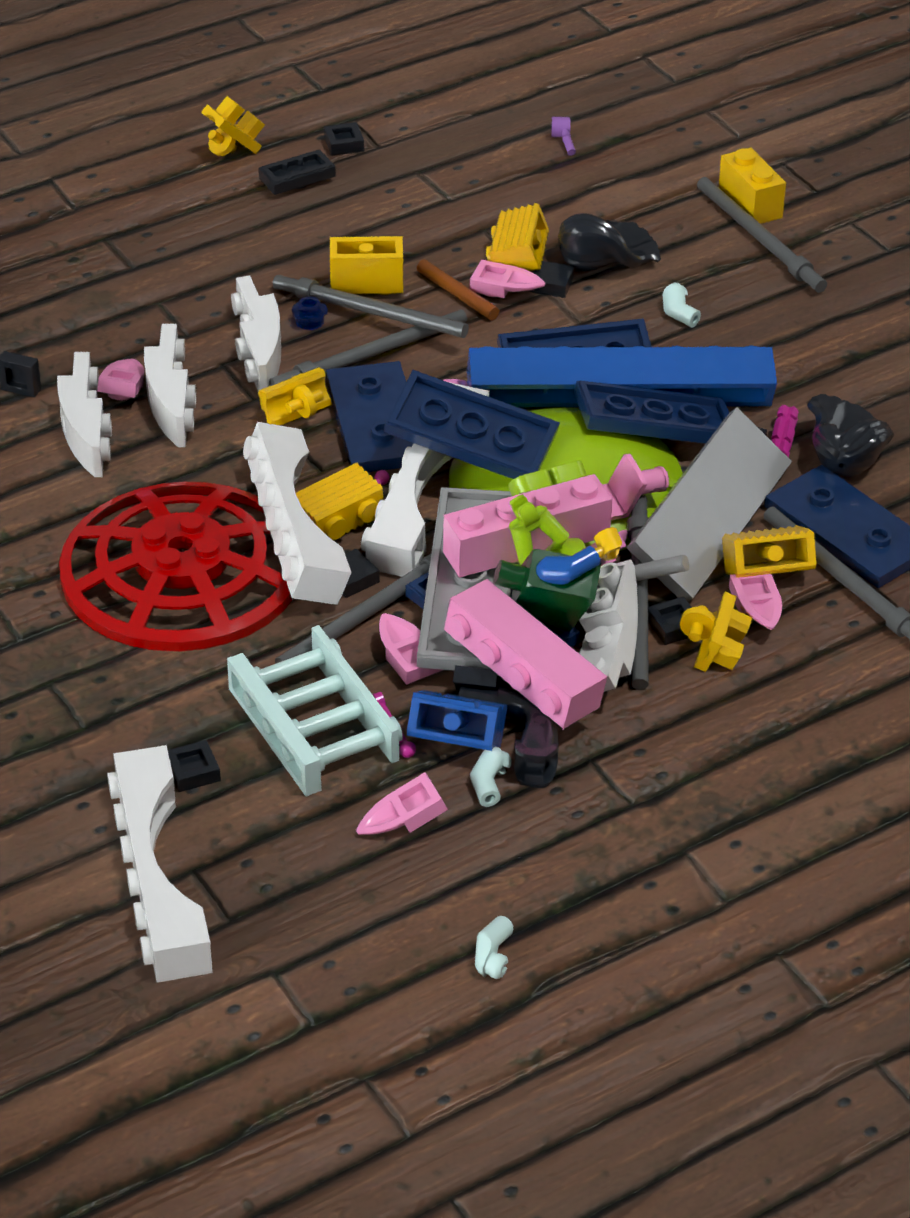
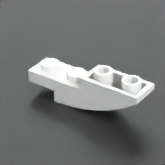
(259, 332)
(168, 386)
(83, 415)
(612, 622)

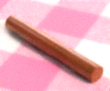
(458, 289)

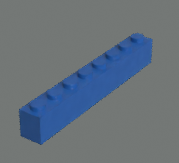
(549, 375)

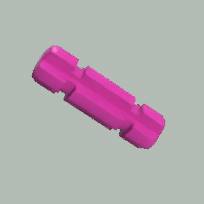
(785, 428)

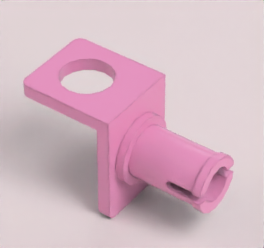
(630, 483)

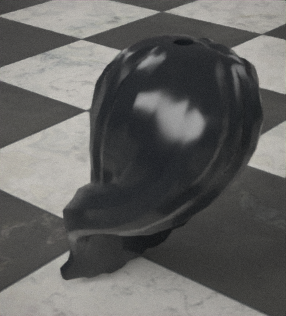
(594, 242)
(846, 435)

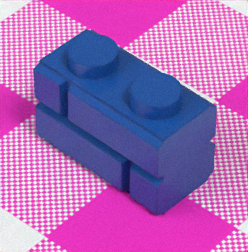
(456, 720)

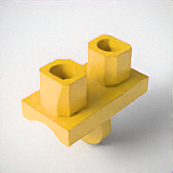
(223, 139)
(295, 397)
(719, 632)

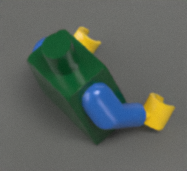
(558, 585)

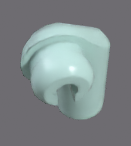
(676, 307)
(483, 775)
(487, 944)

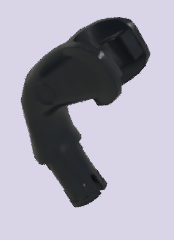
(539, 747)

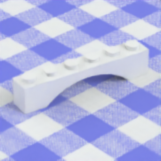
(398, 533)
(309, 559)
(174, 924)

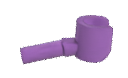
(561, 128)

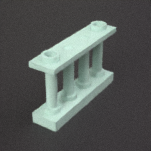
(288, 736)

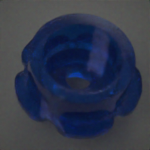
(309, 313)

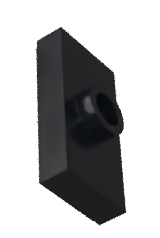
(297, 172)

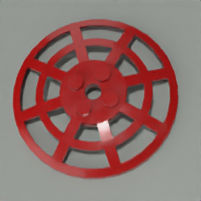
(162, 565)

